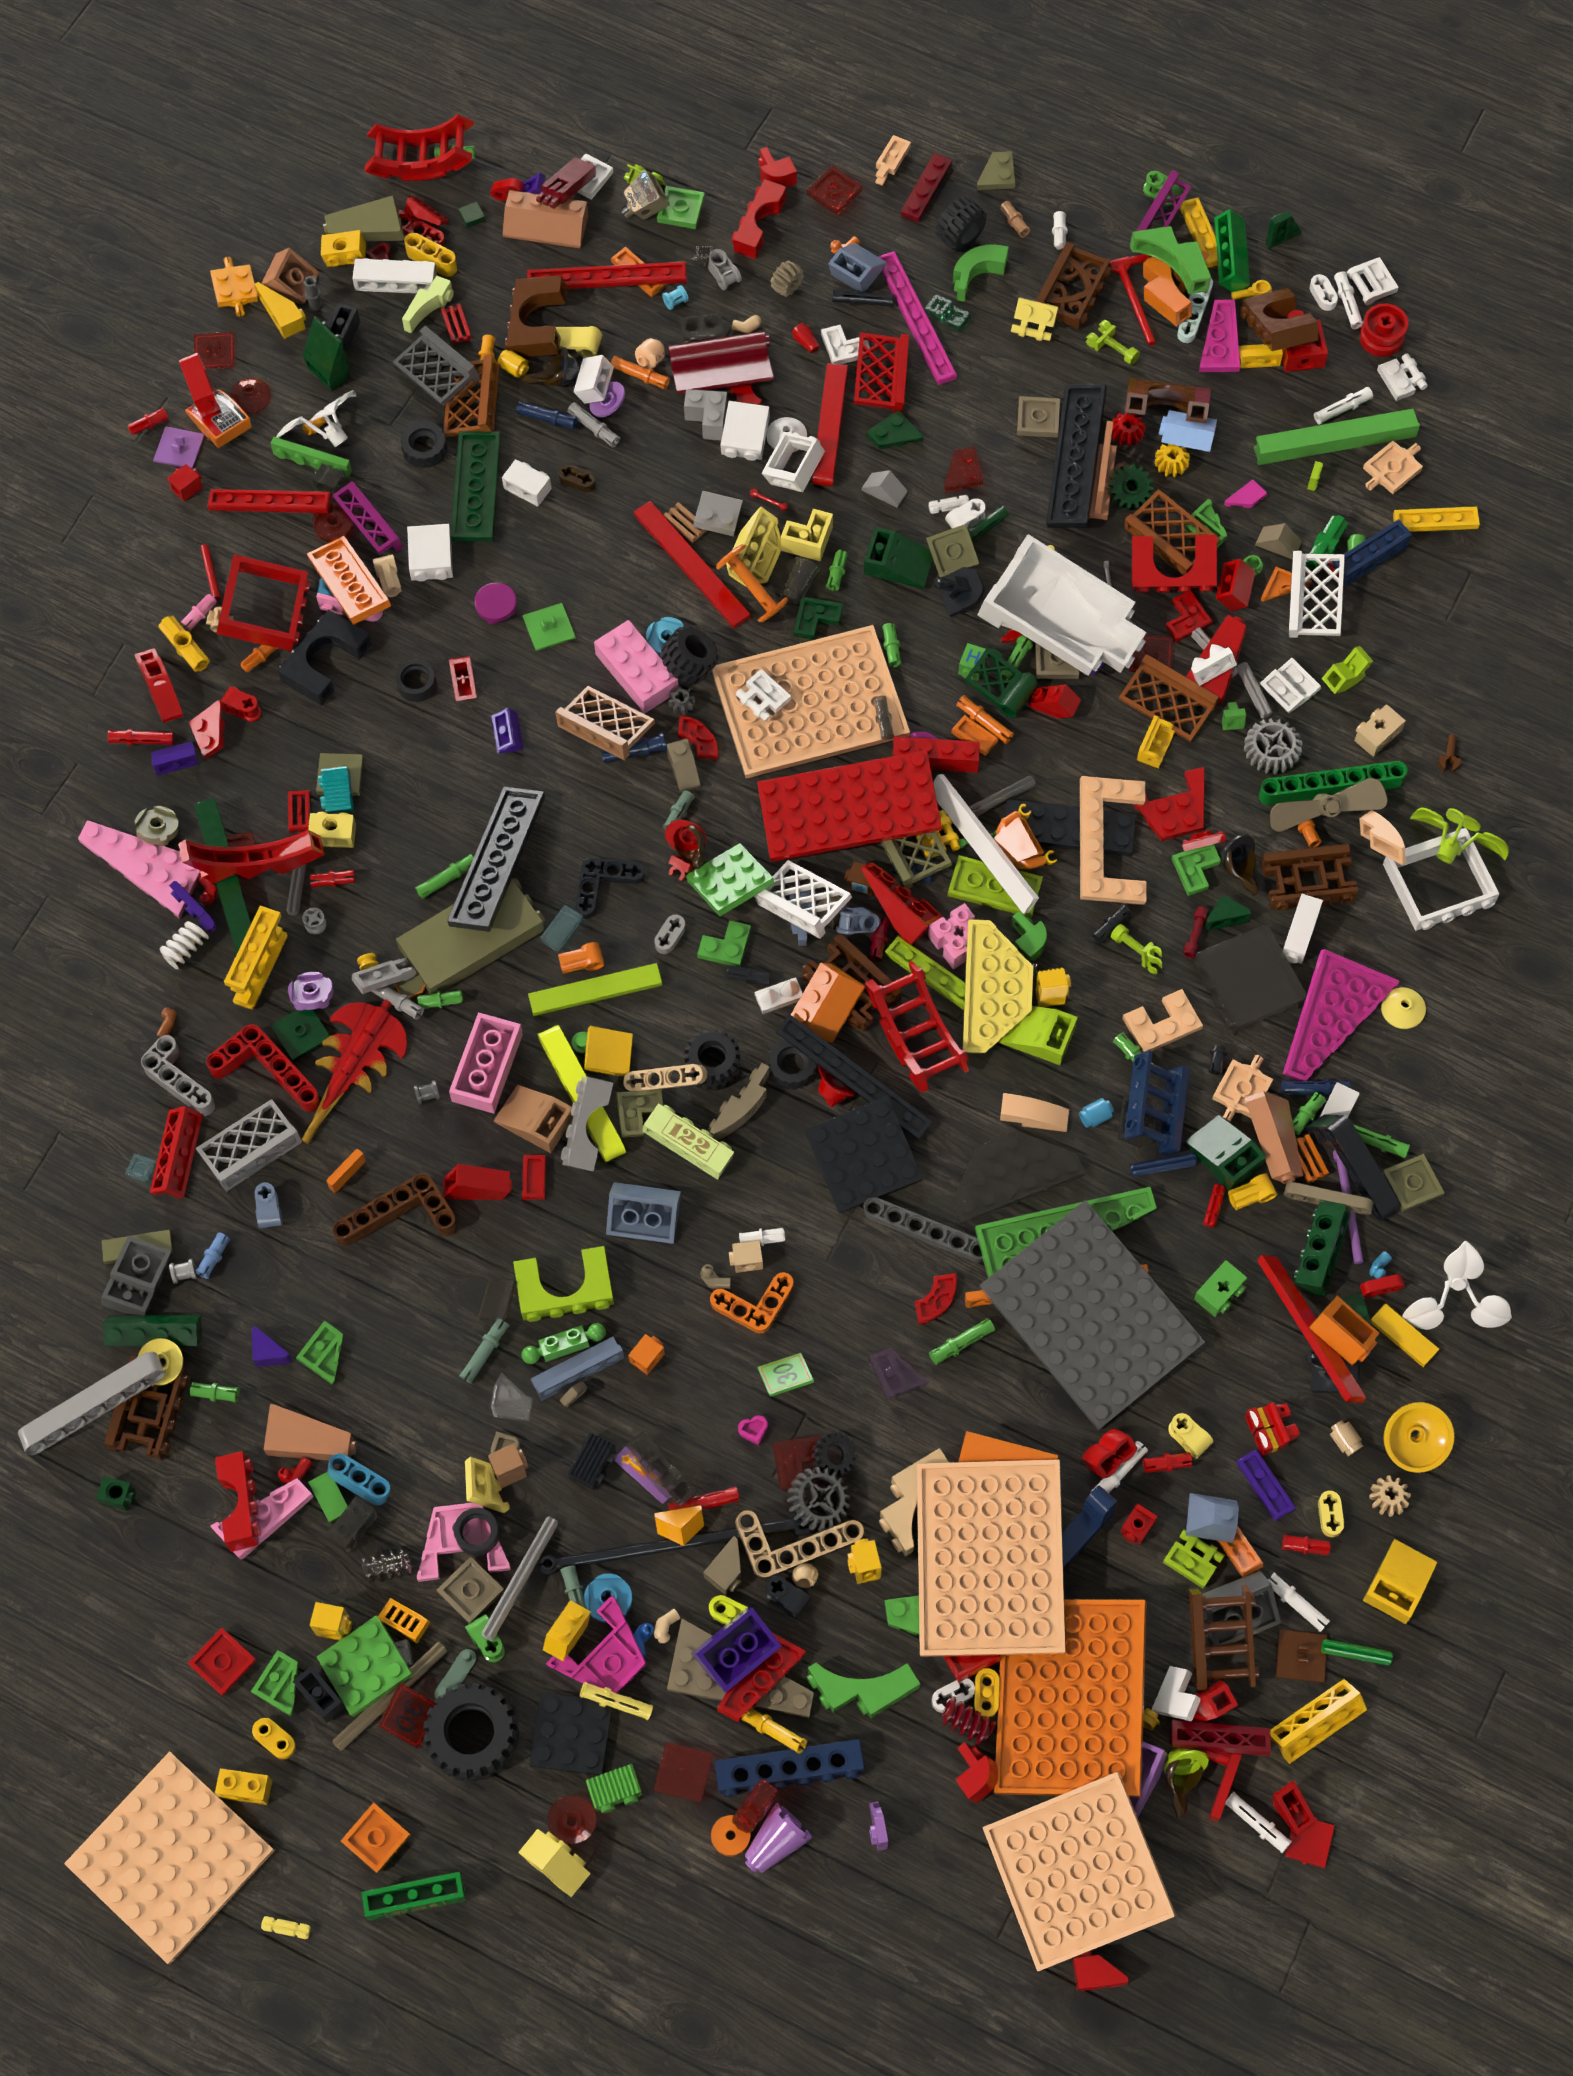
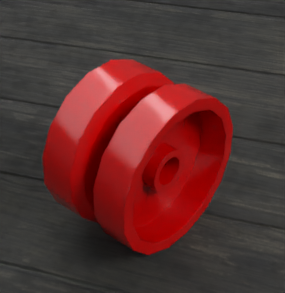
(1383, 330)

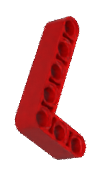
(270, 1062)

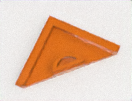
(1279, 584)

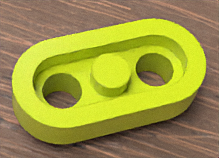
(732, 1609)

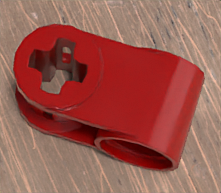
(241, 705)

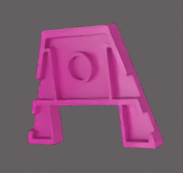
(613, 1660)

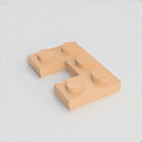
(1152, 1036)

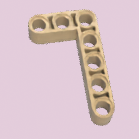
(795, 1549)

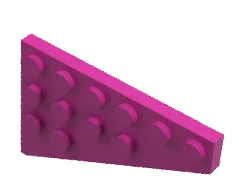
(1335, 1004)

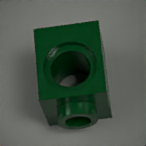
(109, 1486)

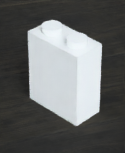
(745, 430)
(430, 552)

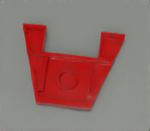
(1178, 813)

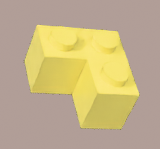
(808, 540)
(555, 1861)

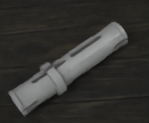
(599, 429)
(400, 1001)

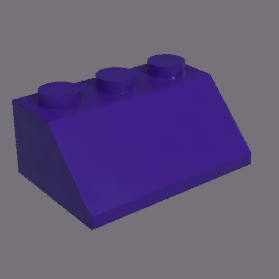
(736, 1649)

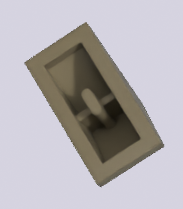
(1279, 540)

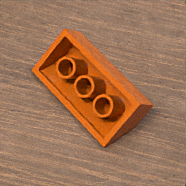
(987, 1449)

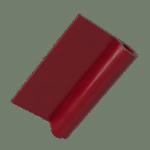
(720, 362)

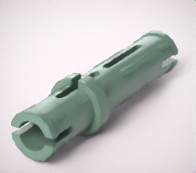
(489, 1342)

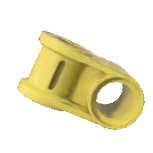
(1191, 1437)

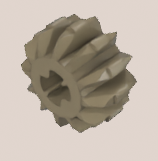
(787, 278)

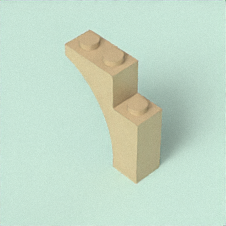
(899, 1516)

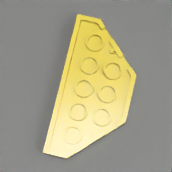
(995, 987)

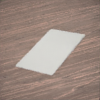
(1340, 1101)

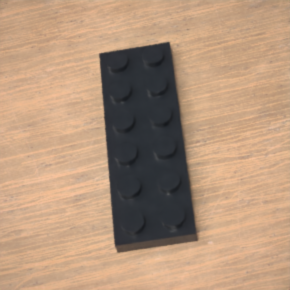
(1060, 826)

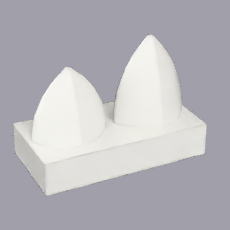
(1218, 663)
(778, 995)

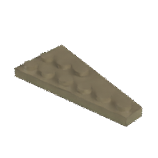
(690, 1678)

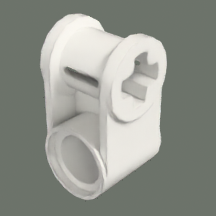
(966, 514)

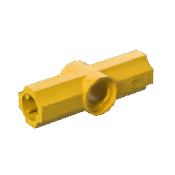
(190, 652)

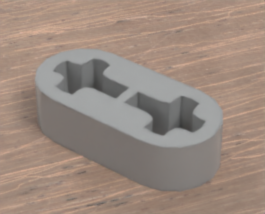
(665, 932)

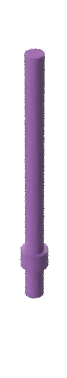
(1352, 1225)

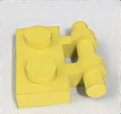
(1036, 313)

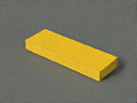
(1404, 1335)

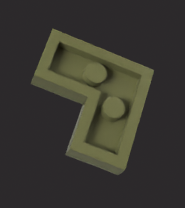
(632, 1106)

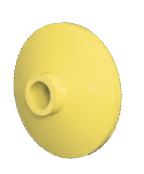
(1400, 1016)
(171, 1353)

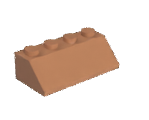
(539, 223)

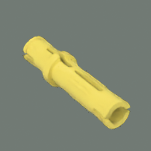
(589, 1691)

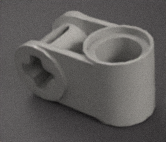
(723, 272)

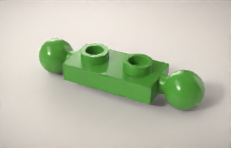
(563, 1343)

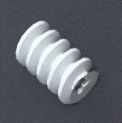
(182, 943)

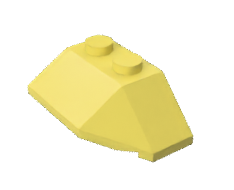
(762, 546)

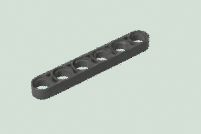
(924, 1233)

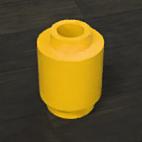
(513, 363)

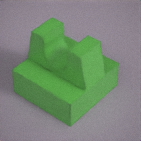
(1233, 717)

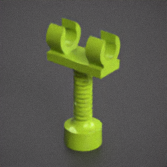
(1130, 355)
(1120, 934)

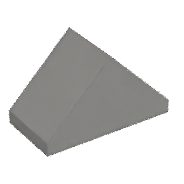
(885, 487)

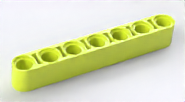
(570, 1073)

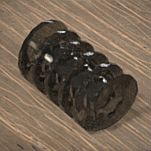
(387, 1565)

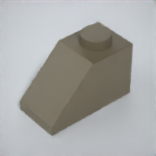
(683, 765)
(725, 1568)

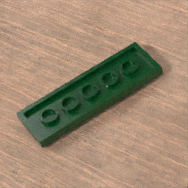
(475, 486)

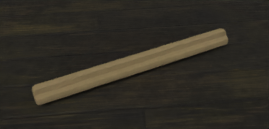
(380, 1706)

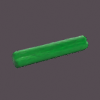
(1356, 1652)

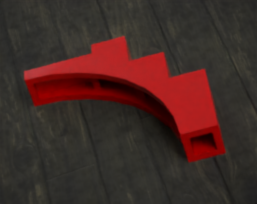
(248, 861)

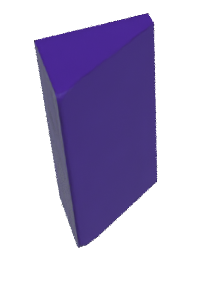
(507, 731)

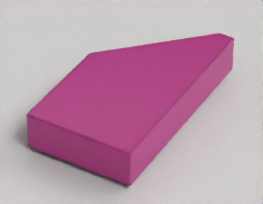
(1247, 496)

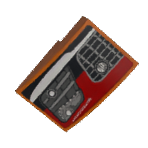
(223, 424)

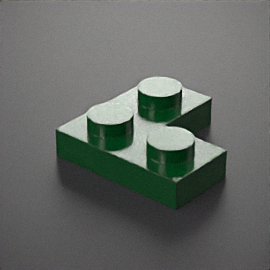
(814, 611)

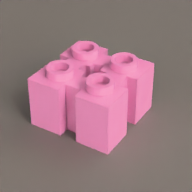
(948, 933)

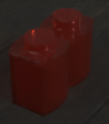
(754, 1806)

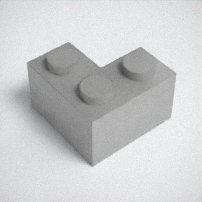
(709, 408)

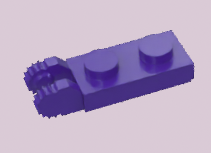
(193, 908)

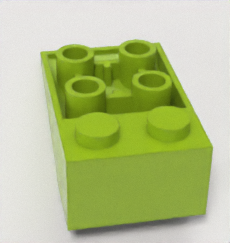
(1042, 1034)

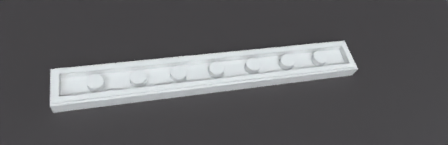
(984, 845)

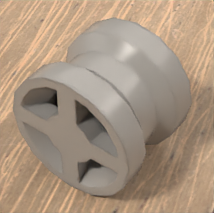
(311, 916)

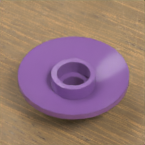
(612, 401)

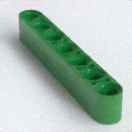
(1322, 778)

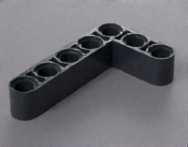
(1357, 1160)

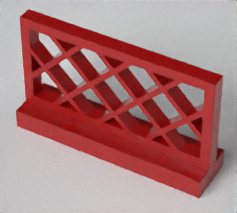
(899, 371)

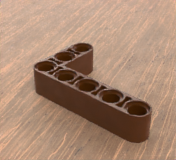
(396, 1209)

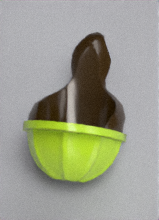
(1182, 1774)

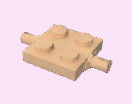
(1393, 467)
(1239, 1083)

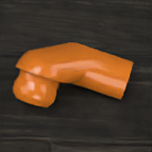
(836, 245)

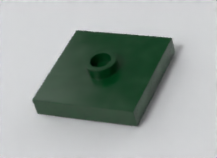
(300, 1033)

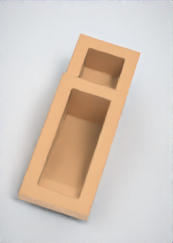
(1383, 836)
(1033, 1113)

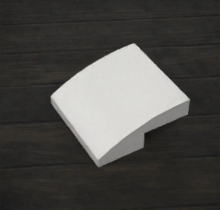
(1290, 685)

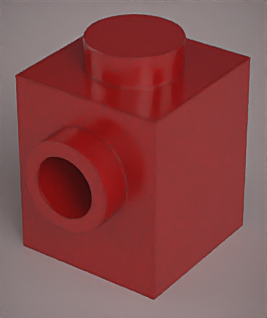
(185, 482)

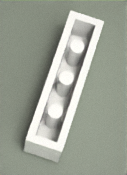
(393, 275)

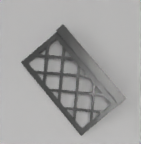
(445, 353)

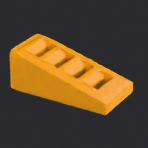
(419, 1629)

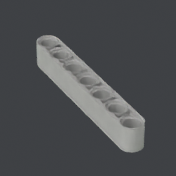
(91, 1403)

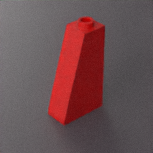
(1230, 635)

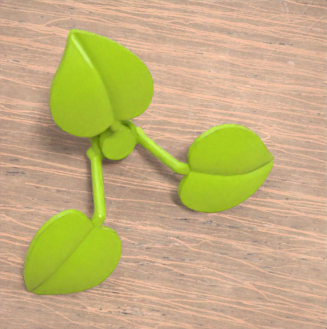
(1450, 847)

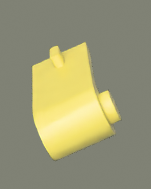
(583, 339)

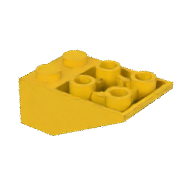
(1400, 1581)

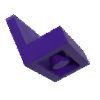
(174, 758)

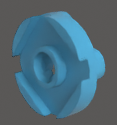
(598, 1589)

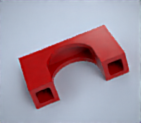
(1202, 575)

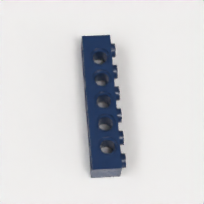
(848, 1750)

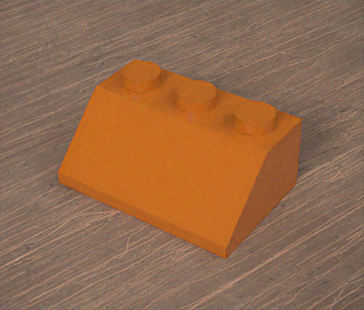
(827, 1001)

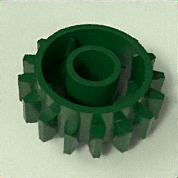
(1120, 491)

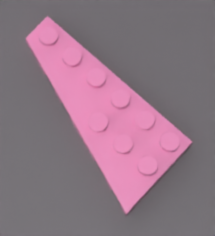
(142, 863)

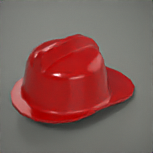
(832, 1089)

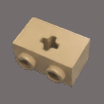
(1379, 730)

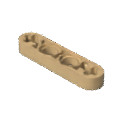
(665, 1077)

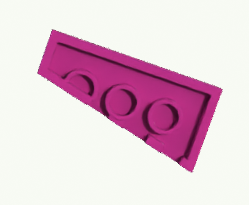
(1221, 343)

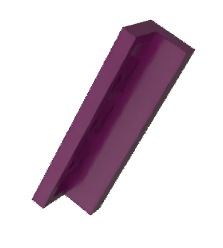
(1161, 199)
(370, 515)

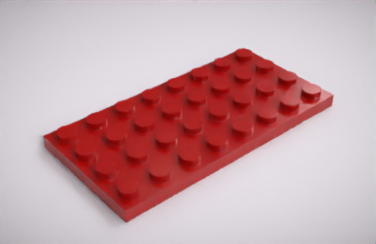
(849, 806)

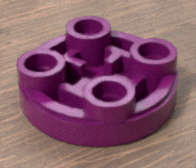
(495, 602)

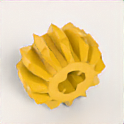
(1172, 459)

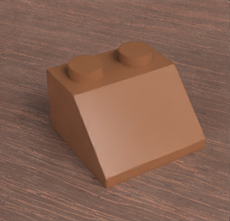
(287, 275)

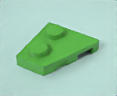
(323, 1352)
(903, 1613)
(277, 1683)

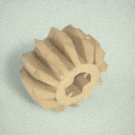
(1395, 1490)

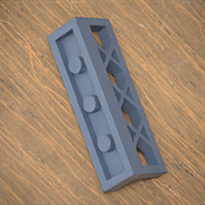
(577, 1368)

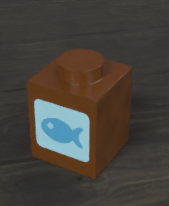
(856, 880)

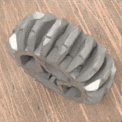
(1266, 736)

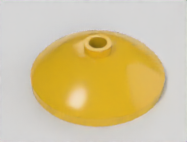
(1428, 1447)

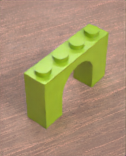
(593, 1293)

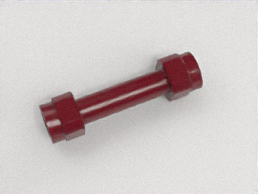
(1191, 947)

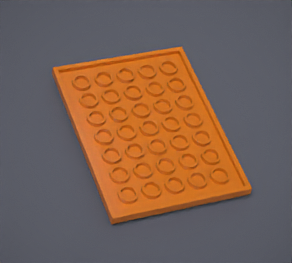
(1077, 1711)

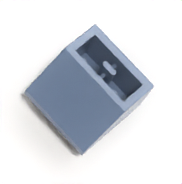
(856, 267)

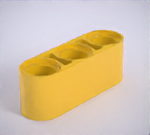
(422, 249)

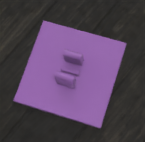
(178, 447)

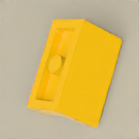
(1259, 356)

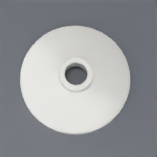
(780, 425)

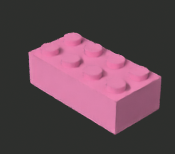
(636, 666)
(486, 1063)

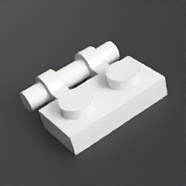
(1396, 379)
(768, 691)

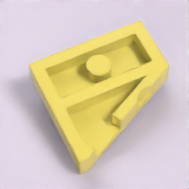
(482, 1485)

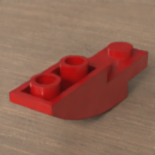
(159, 685)

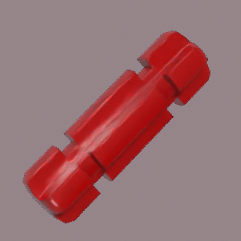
(1214, 1205)

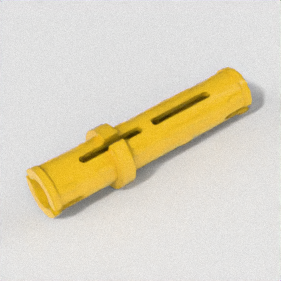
(766, 1725)

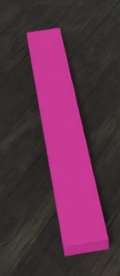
(917, 319)

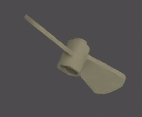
(1362, 796)

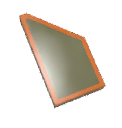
(411, 987)

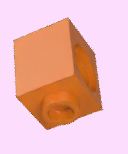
(647, 1353)

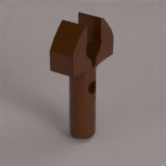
(1450, 755)

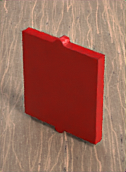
(1311, 1844)

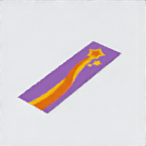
(629, 1464)

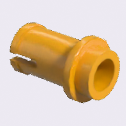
(317, 422)

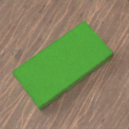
(328, 1497)

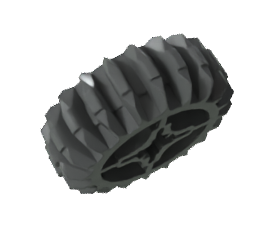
(834, 1487)

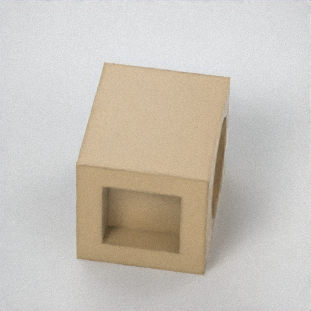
(746, 1256)

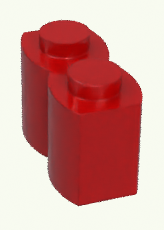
(1109, 1453)

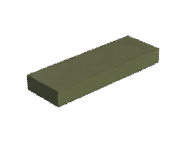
(112, 1247)

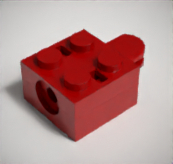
(1306, 355)

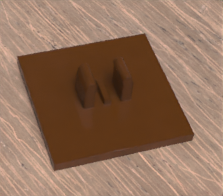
(1300, 1656)

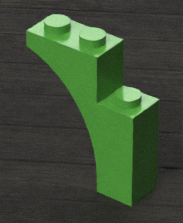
(1182, 258)
(873, 1693)

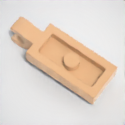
(891, 158)

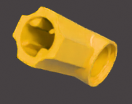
(1257, 1190)

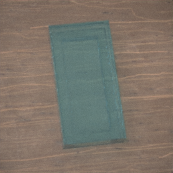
(561, 928)

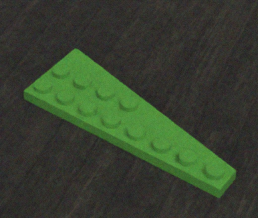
(1008, 1237)

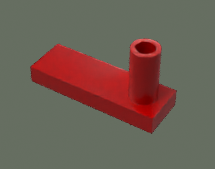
(1231, 1761)

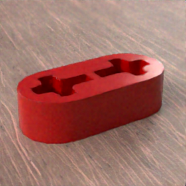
(501, 188)
(1382, 1286)

